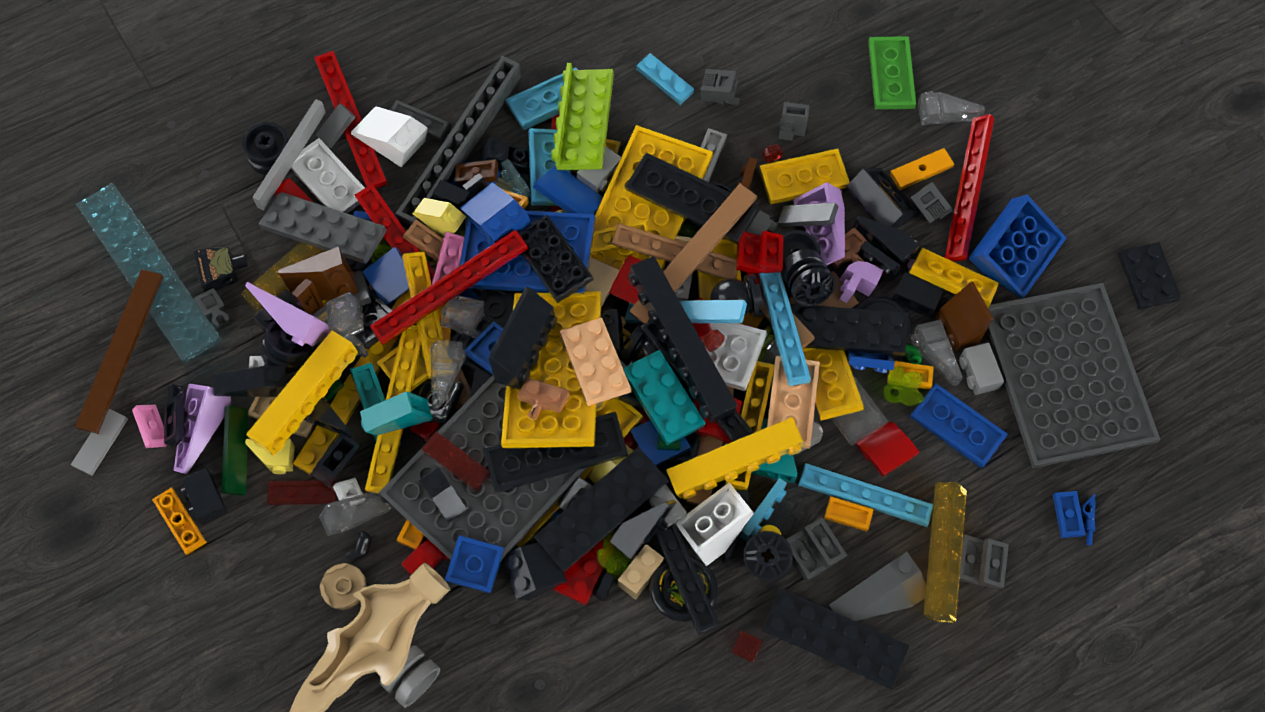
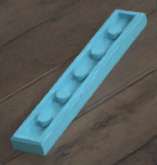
(707, 311)
(784, 328)
(866, 495)

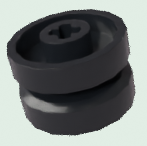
(263, 145)
(798, 240)
(280, 350)

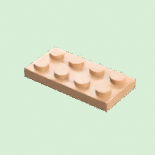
(595, 361)
(794, 400)

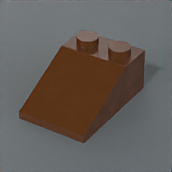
(327, 272)
(965, 318)

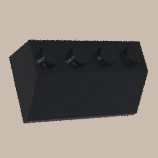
(522, 339)

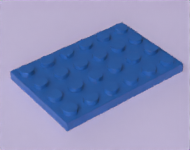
(518, 273)

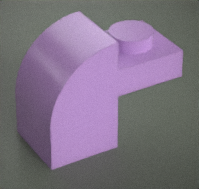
(860, 277)

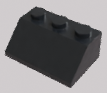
(882, 197)

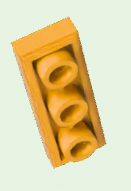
(930, 164)
(184, 531)

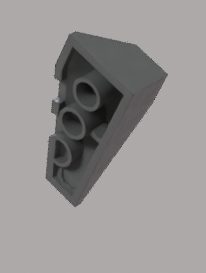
(888, 590)

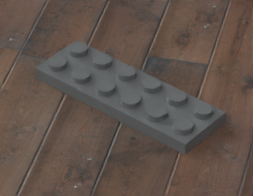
(322, 227)

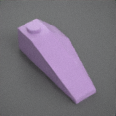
(830, 237)
(291, 319)
(202, 419)

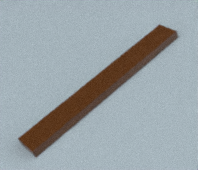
(119, 352)

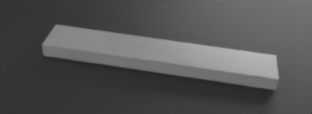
(289, 154)

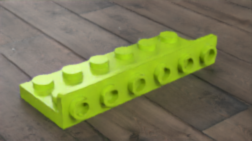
(582, 119)

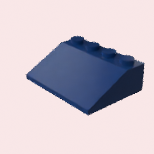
(1018, 246)

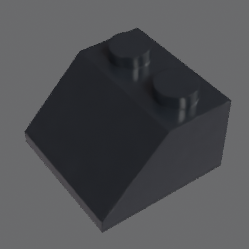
(532, 571)

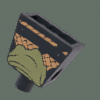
(218, 267)

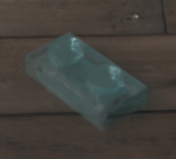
(511, 175)

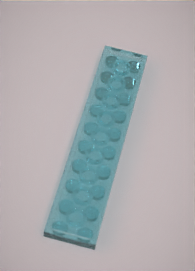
(135, 250)

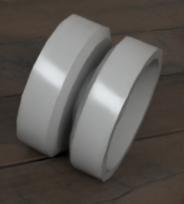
(414, 678)

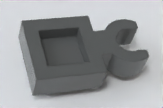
(211, 305)

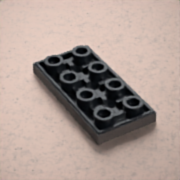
(554, 259)

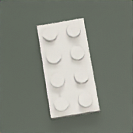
(327, 177)

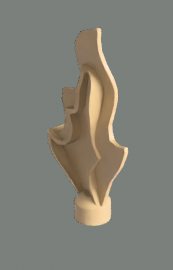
(373, 641)

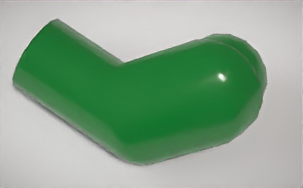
(913, 355)

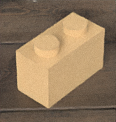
(639, 572)

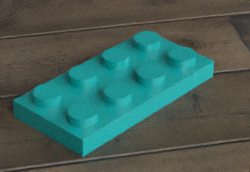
(663, 397)

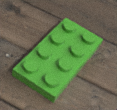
(892, 73)

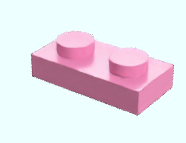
(150, 425)

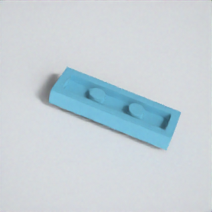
(665, 79)
(764, 511)

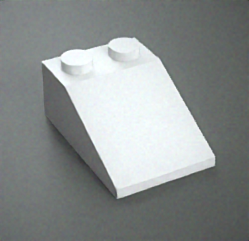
(391, 134)
(715, 523)

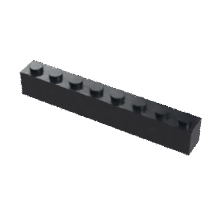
(682, 340)

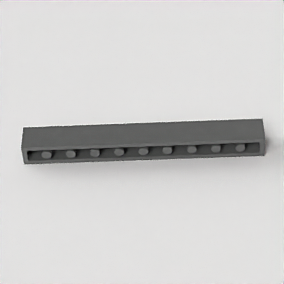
(463, 136)

